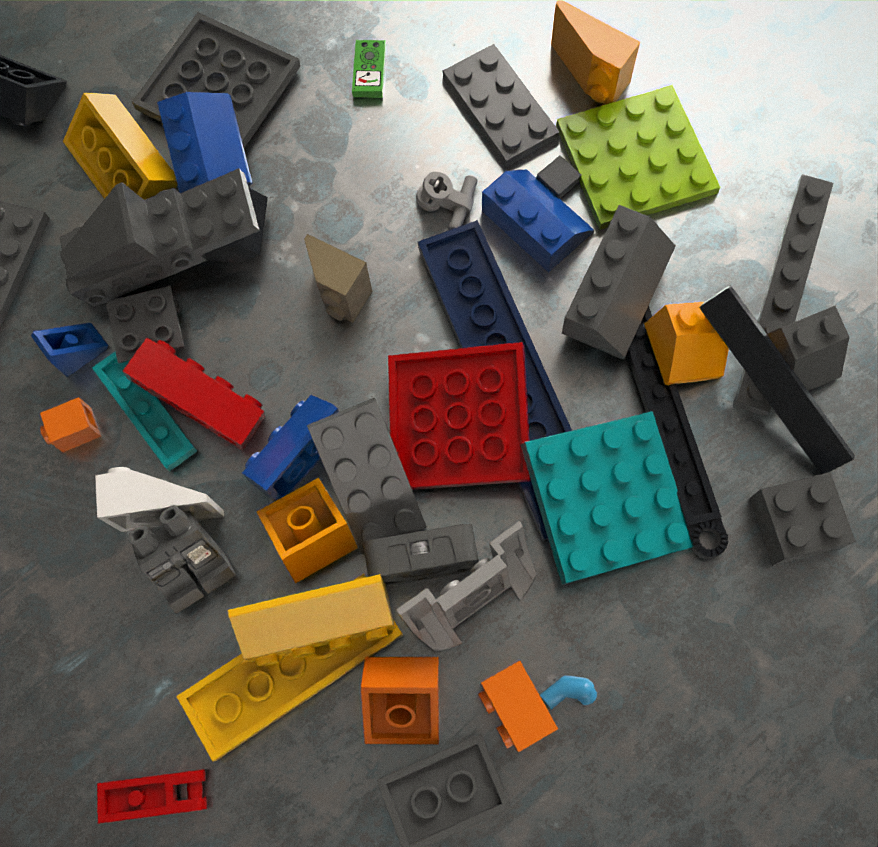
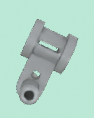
(446, 196)

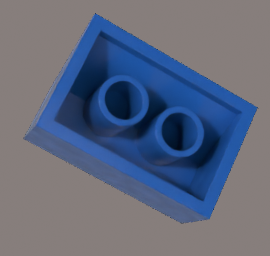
(202, 137)
(534, 217)
(289, 451)

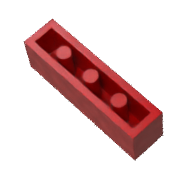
(195, 393)

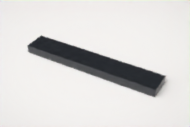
(776, 381)

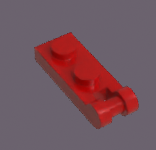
(149, 796)

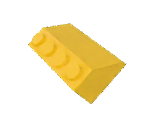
(115, 148)
(312, 620)

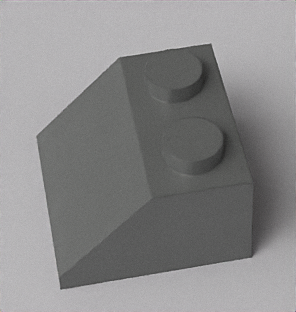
(814, 347)

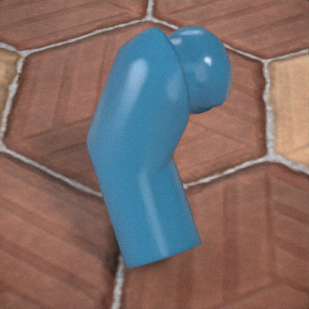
(569, 687)

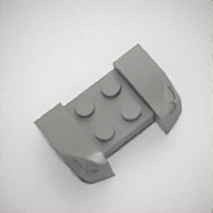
(434, 619)

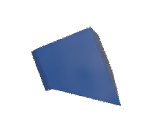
(70, 346)

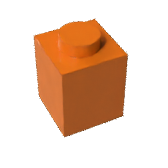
(69, 425)

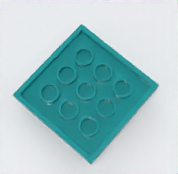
(606, 496)

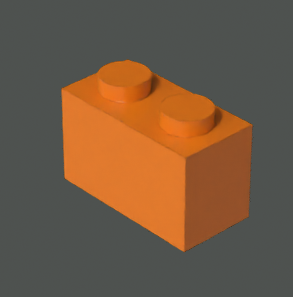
(517, 707)

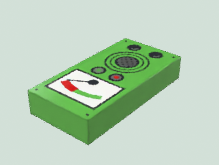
(369, 69)

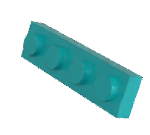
(146, 414)

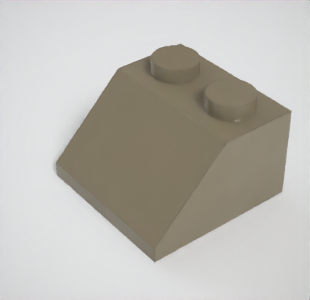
(340, 279)

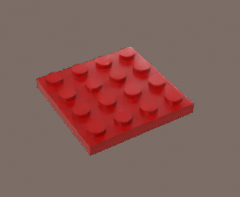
(460, 415)

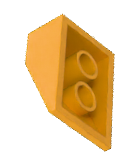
(593, 52)

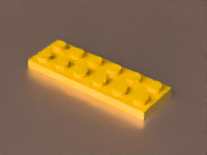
(246, 699)

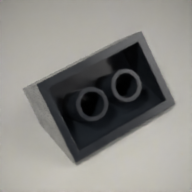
(27, 92)

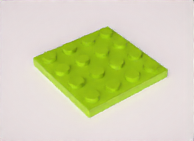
(637, 155)

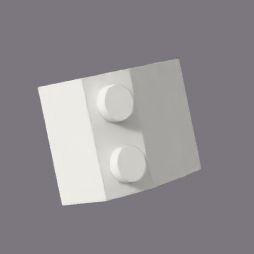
(136, 499)

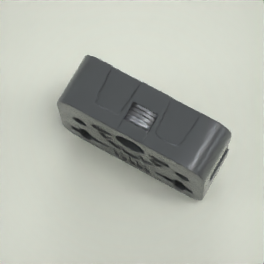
(422, 554)

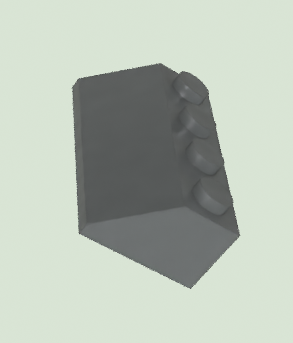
(619, 283)

